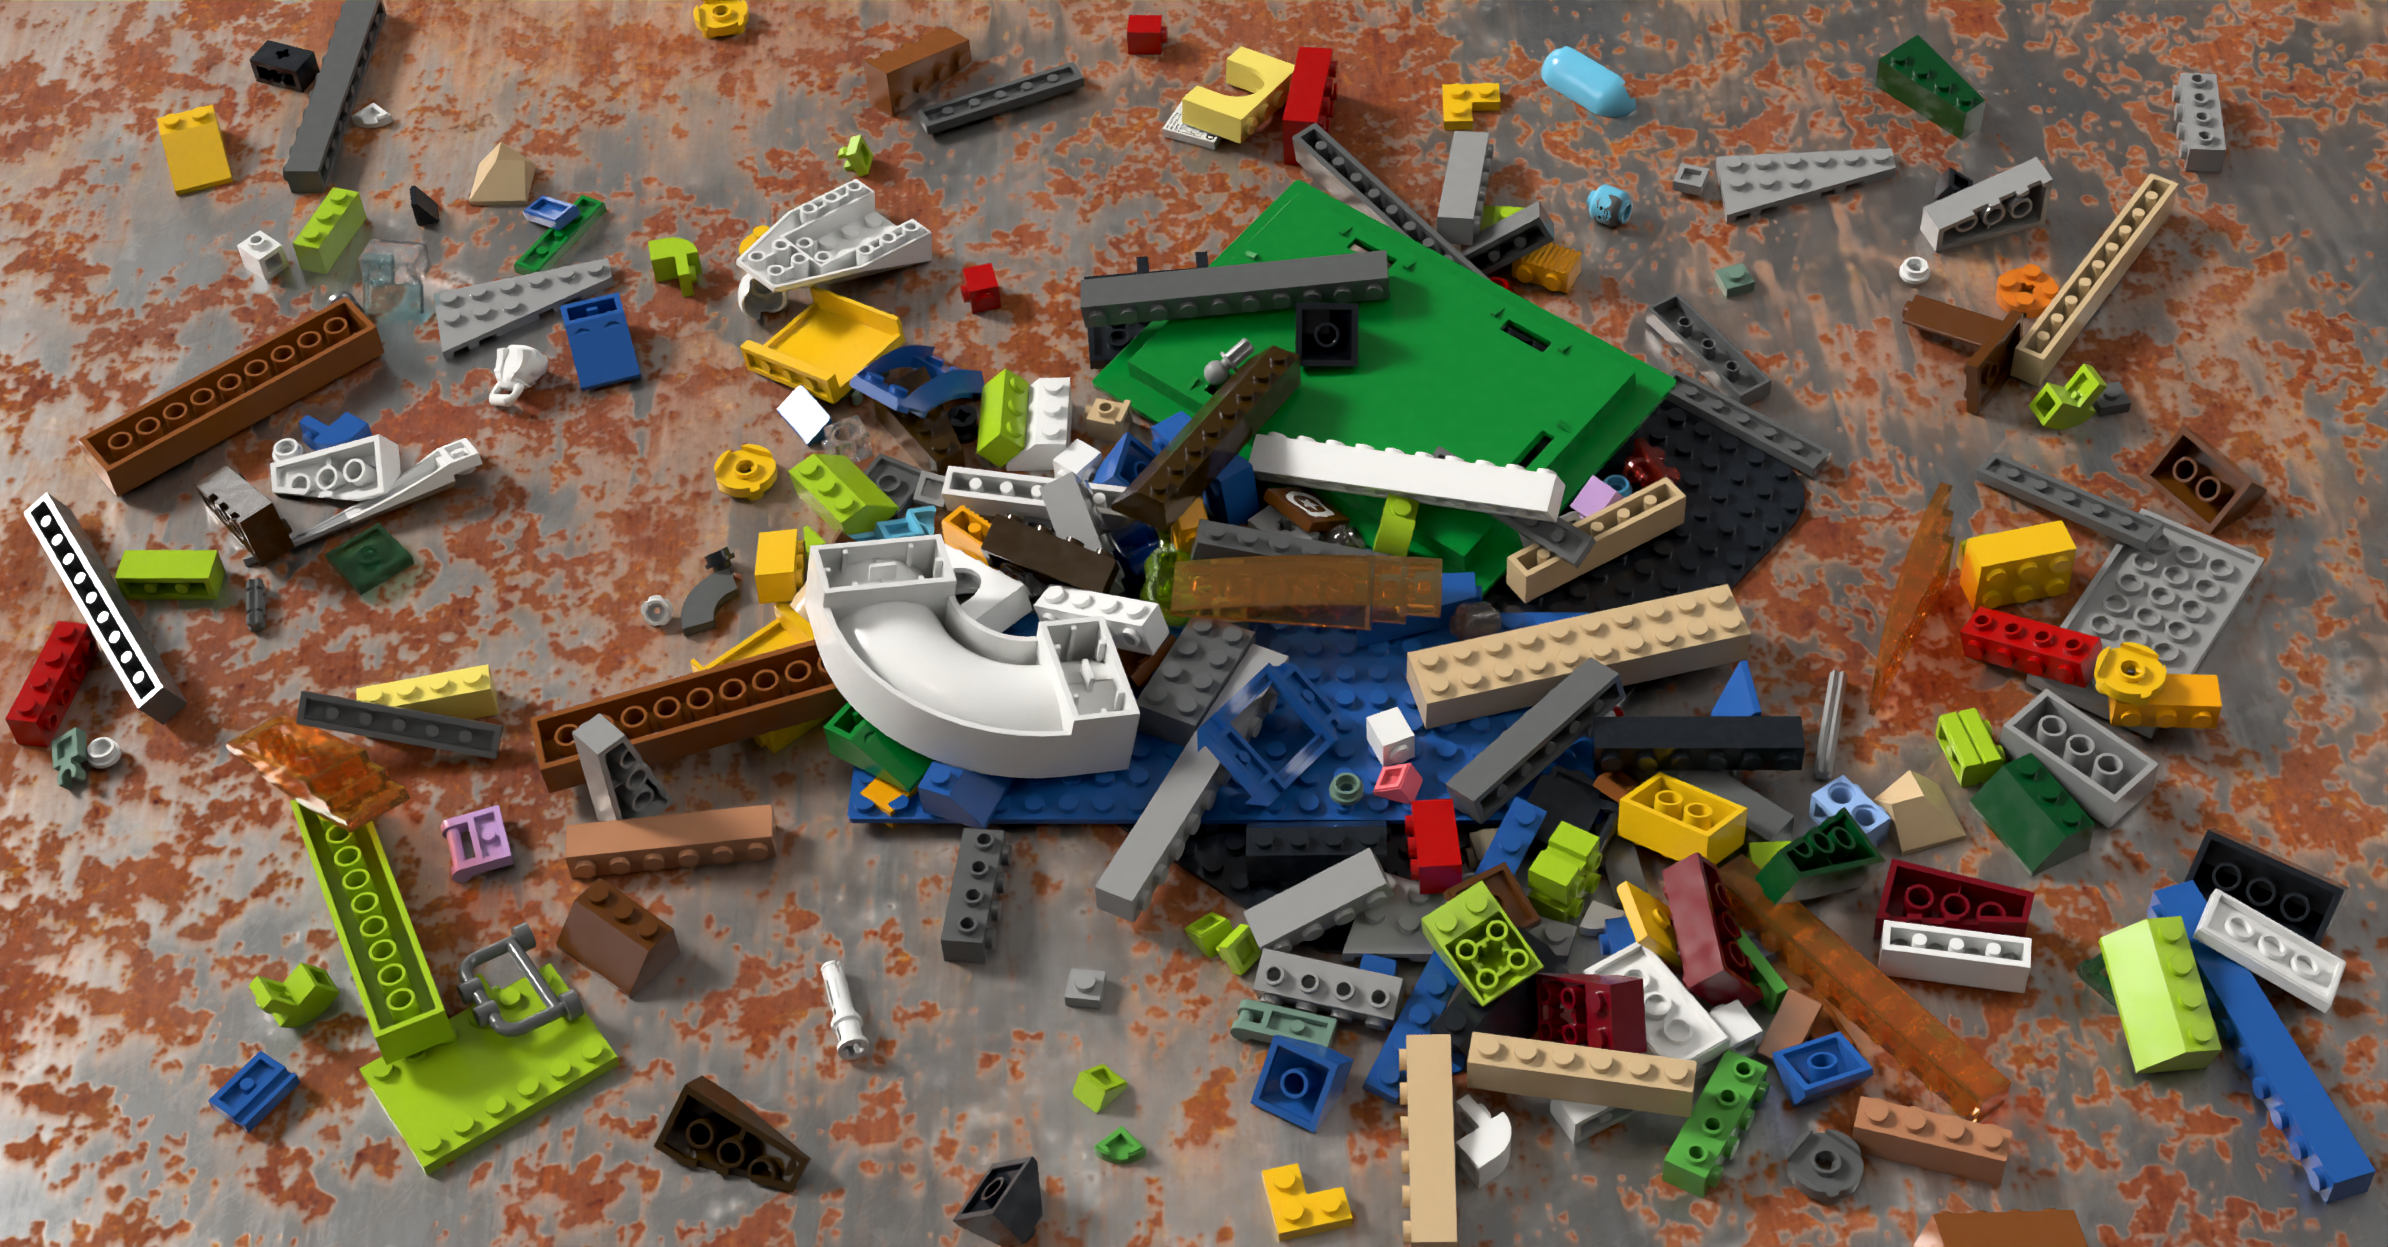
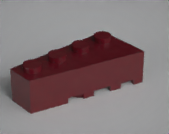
(1951, 901)
(1707, 934)

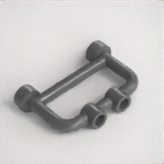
(487, 1011)

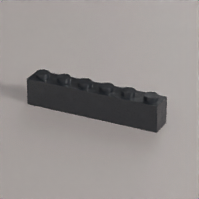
(1697, 743)

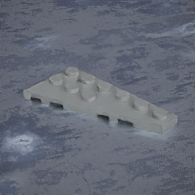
(1788, 179)
(507, 304)
(1397, 927)

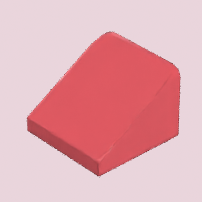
(1398, 783)

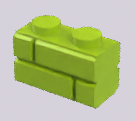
(1969, 746)

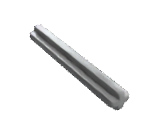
(1830, 725)

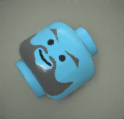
(1609, 205)

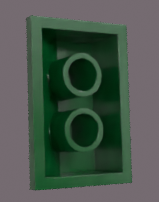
(2033, 815)

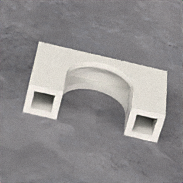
(997, 598)

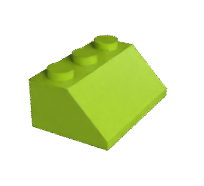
(841, 493)

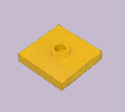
(1649, 922)

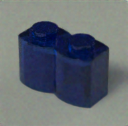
(1132, 547)

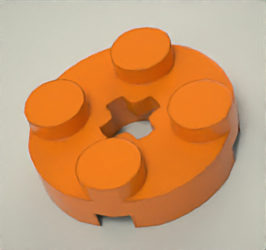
(2030, 279)

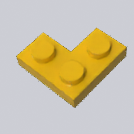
(1462, 99)
(1301, 1213)

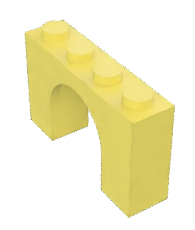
(1240, 116)

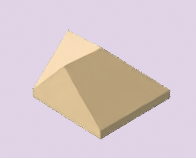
(502, 178)
(1919, 814)

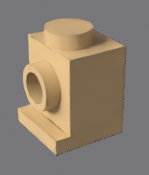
(1108, 419)

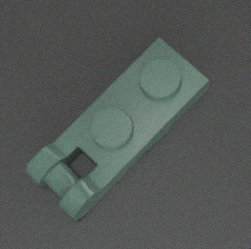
(1283, 1022)

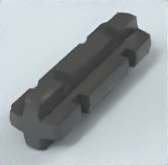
(255, 605)

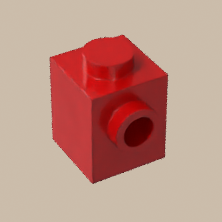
(1146, 34)
(980, 288)

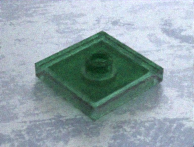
(369, 558)

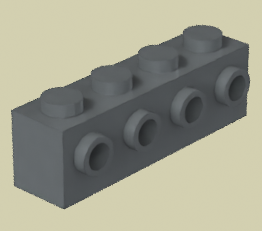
(975, 896)

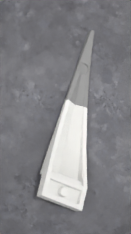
(422, 480)

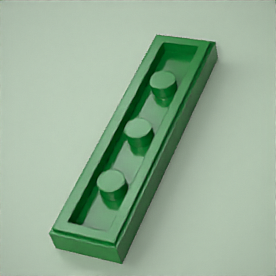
(556, 243)

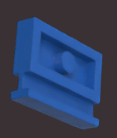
(254, 1091)

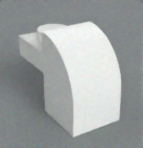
(1487, 1143)

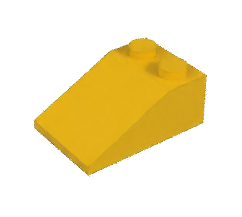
(194, 149)

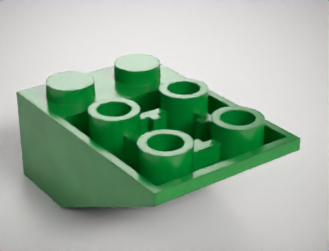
(869, 749)

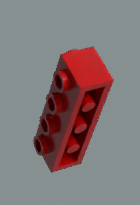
(2031, 646)
(52, 684)

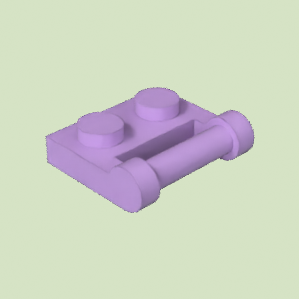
(488, 841)

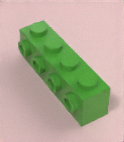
(1715, 1123)

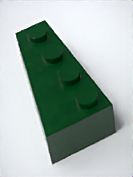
(1930, 87)
(1821, 862)

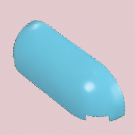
(1587, 83)

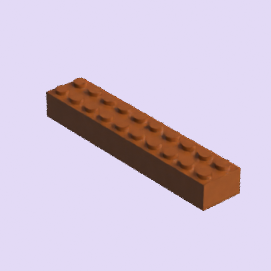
(231, 396)
(695, 711)

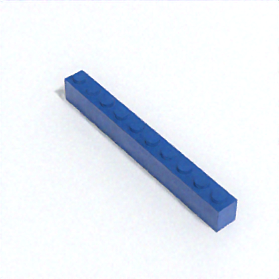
(2271, 1059)

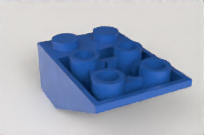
(600, 341)

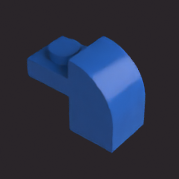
(343, 430)

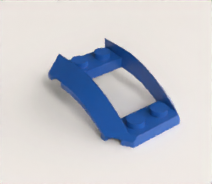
(944, 384)
(1242, 759)

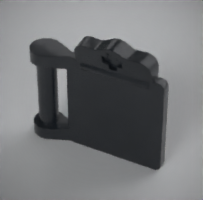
(1573, 799)

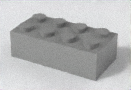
(2083, 756)

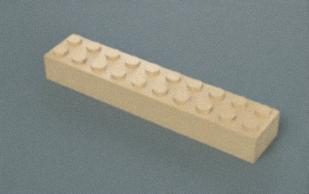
(1526, 663)

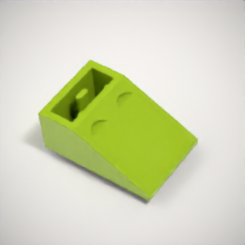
(1480, 944)

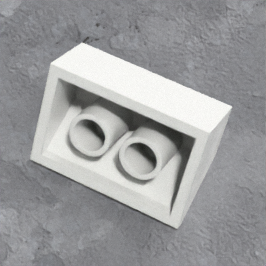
(1046, 425)

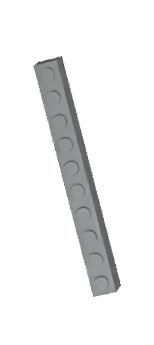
(1180, 801)

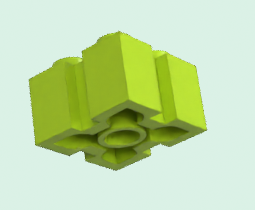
(1565, 873)

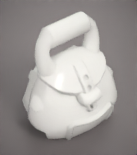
(516, 370)

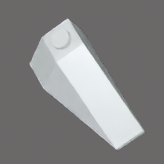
(340, 472)

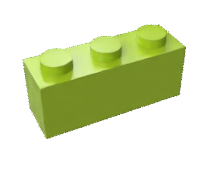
(329, 230)
(1003, 418)
(170, 574)

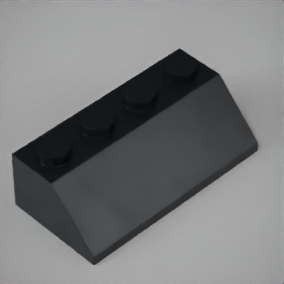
(1308, 847)
(2268, 884)
(1508, 1015)

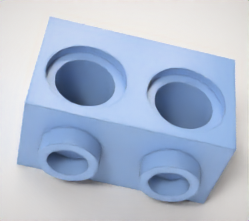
(1843, 793)

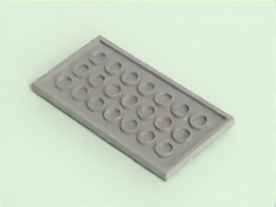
(2161, 598)

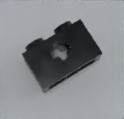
(284, 66)

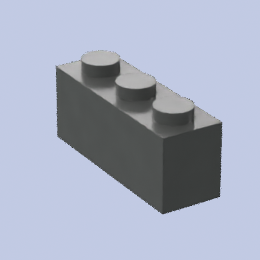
(1510, 239)

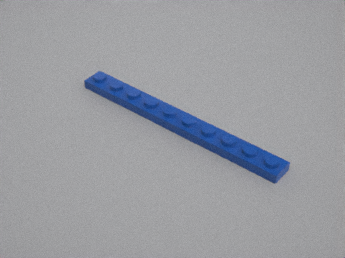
(1437, 980)

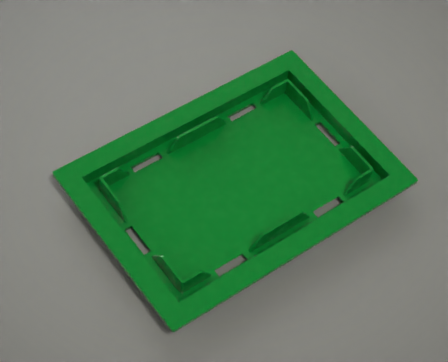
(1425, 376)

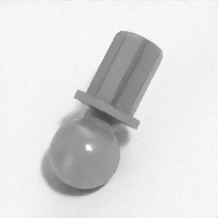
(1217, 371)

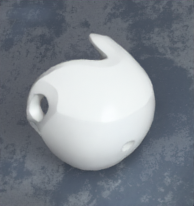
(757, 298)

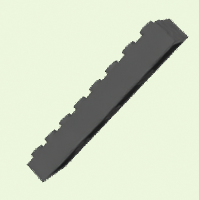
(1708, 350)

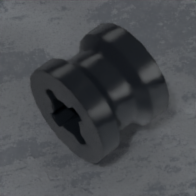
(964, 422)

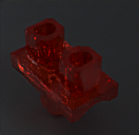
(1647, 465)

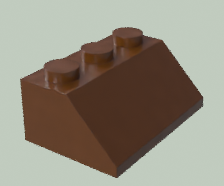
(2203, 481)
(617, 938)

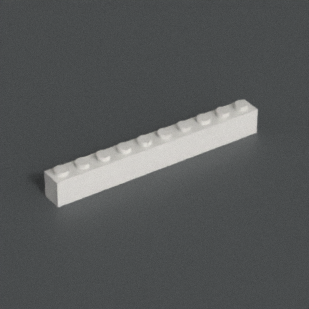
(1417, 477)

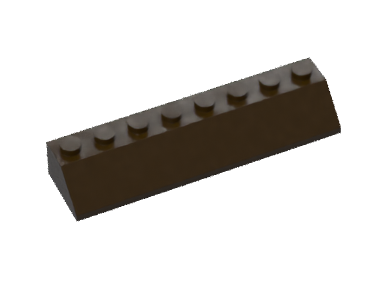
(1211, 439)

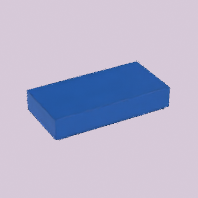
(551, 212)

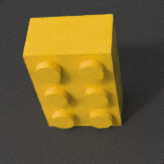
(2017, 565)
(1681, 820)

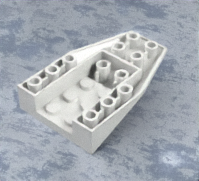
(834, 242)

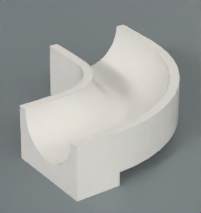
(955, 687)

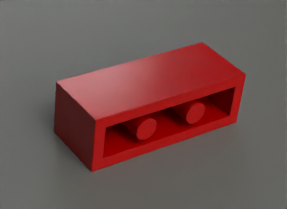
(1433, 845)

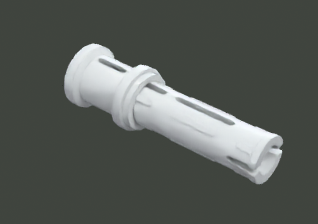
(846, 1021)

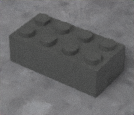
(1191, 678)

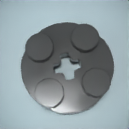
(1822, 1184)

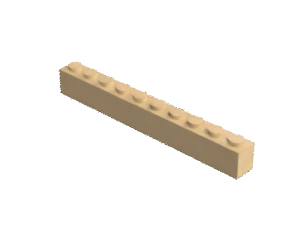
(2093, 280)

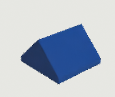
(1820, 1068)

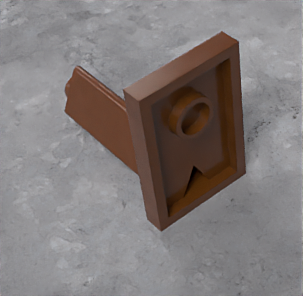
(1996, 341)

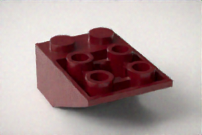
(1592, 1011)

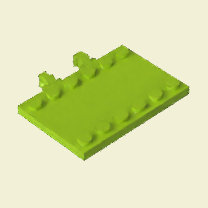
(484, 1081)

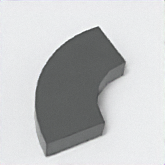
(706, 600)

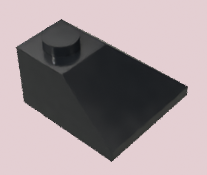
(1327, 334)
(1004, 1203)

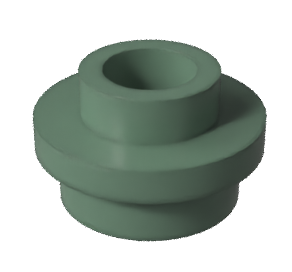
(1346, 789)

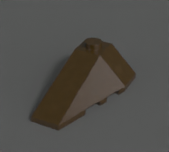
(724, 1135)

